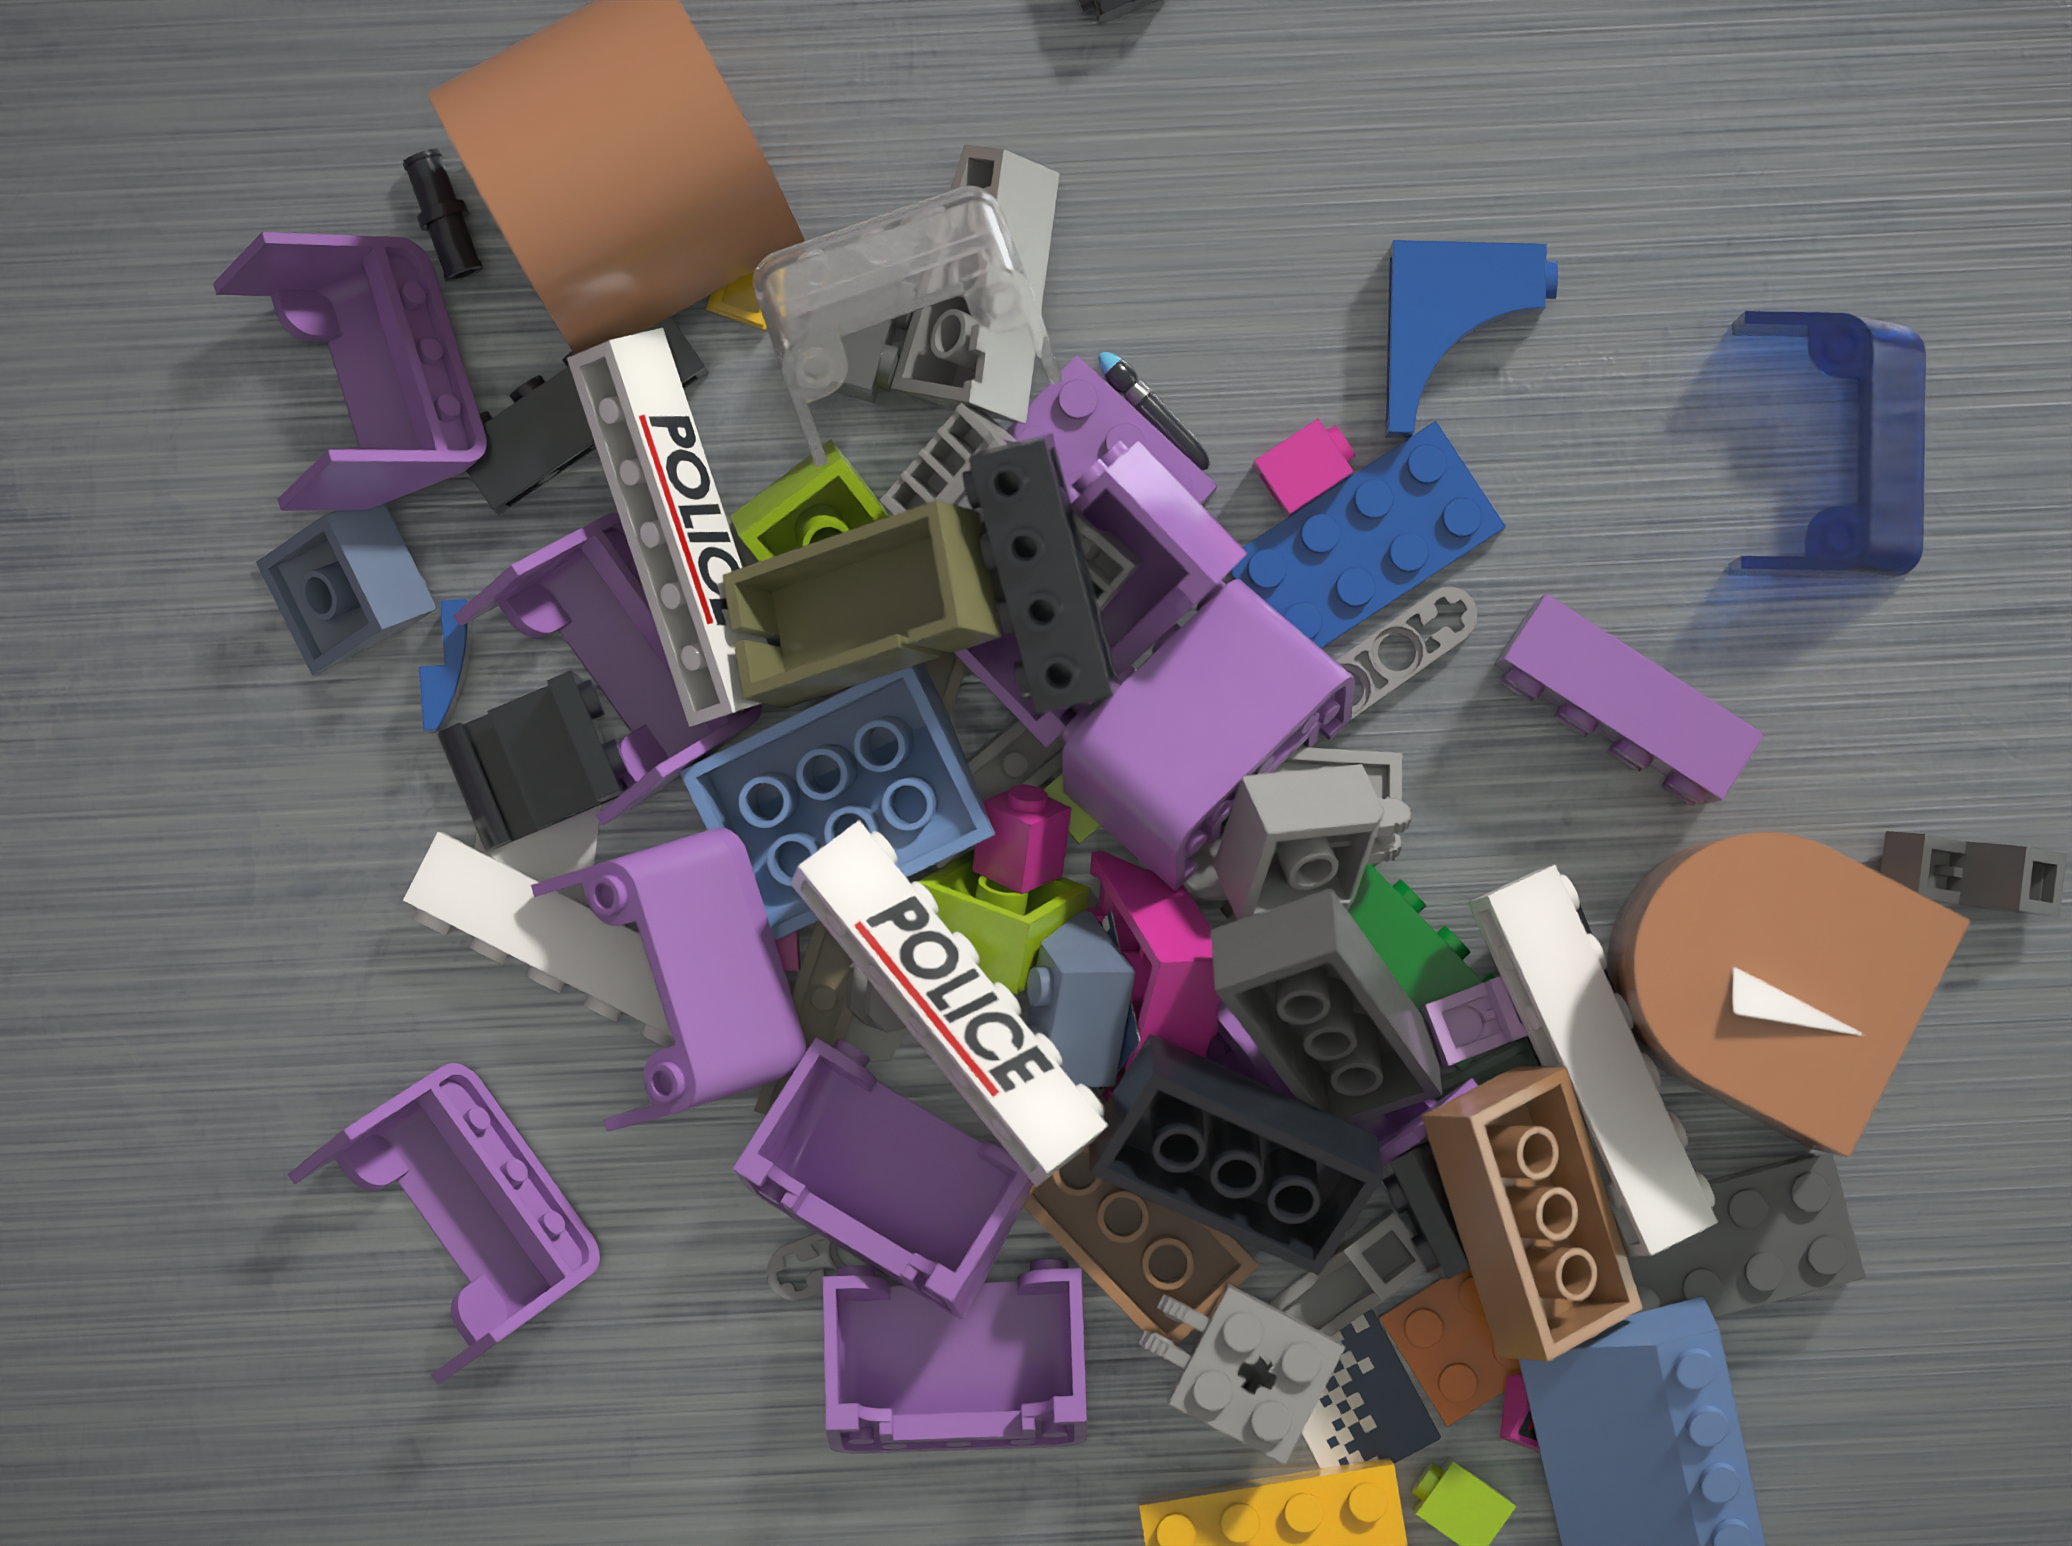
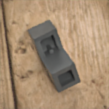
(1976, 873)

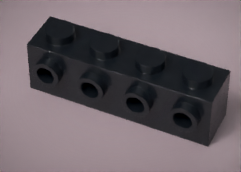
(1042, 574)

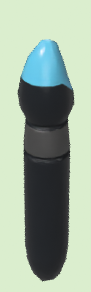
(1125, 380)

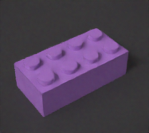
(1628, 701)

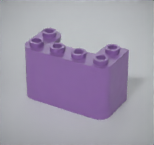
(1182, 558)
(1205, 709)

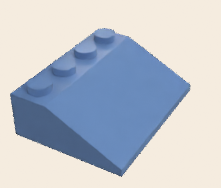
(863, 756)
(1644, 1435)

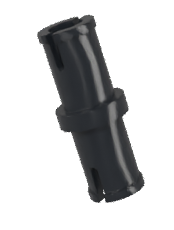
(442, 215)

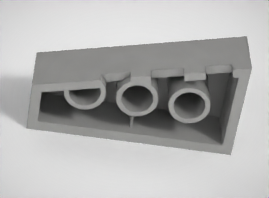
(945, 349)

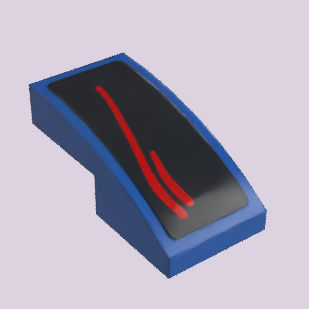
(444, 683)

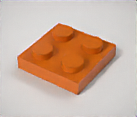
(1449, 1346)

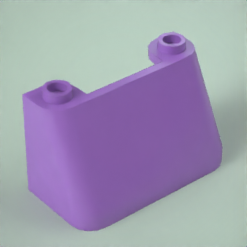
(884, 1177)
(928, 1381)

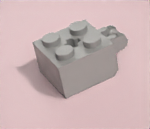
(1305, 836)
(1240, 1332)

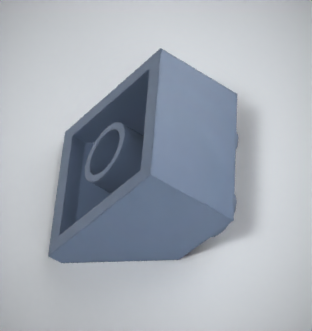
(345, 585)
(1082, 999)

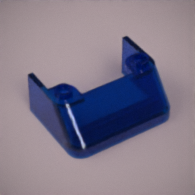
(1886, 527)

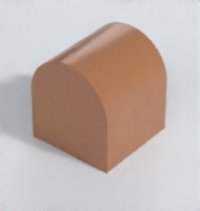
(616, 167)
(1805, 928)

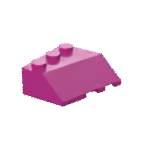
(1169, 950)

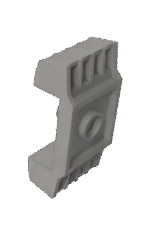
(938, 476)

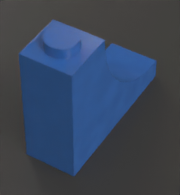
(1444, 295)

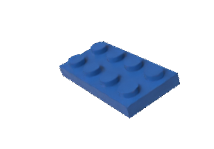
(1370, 538)

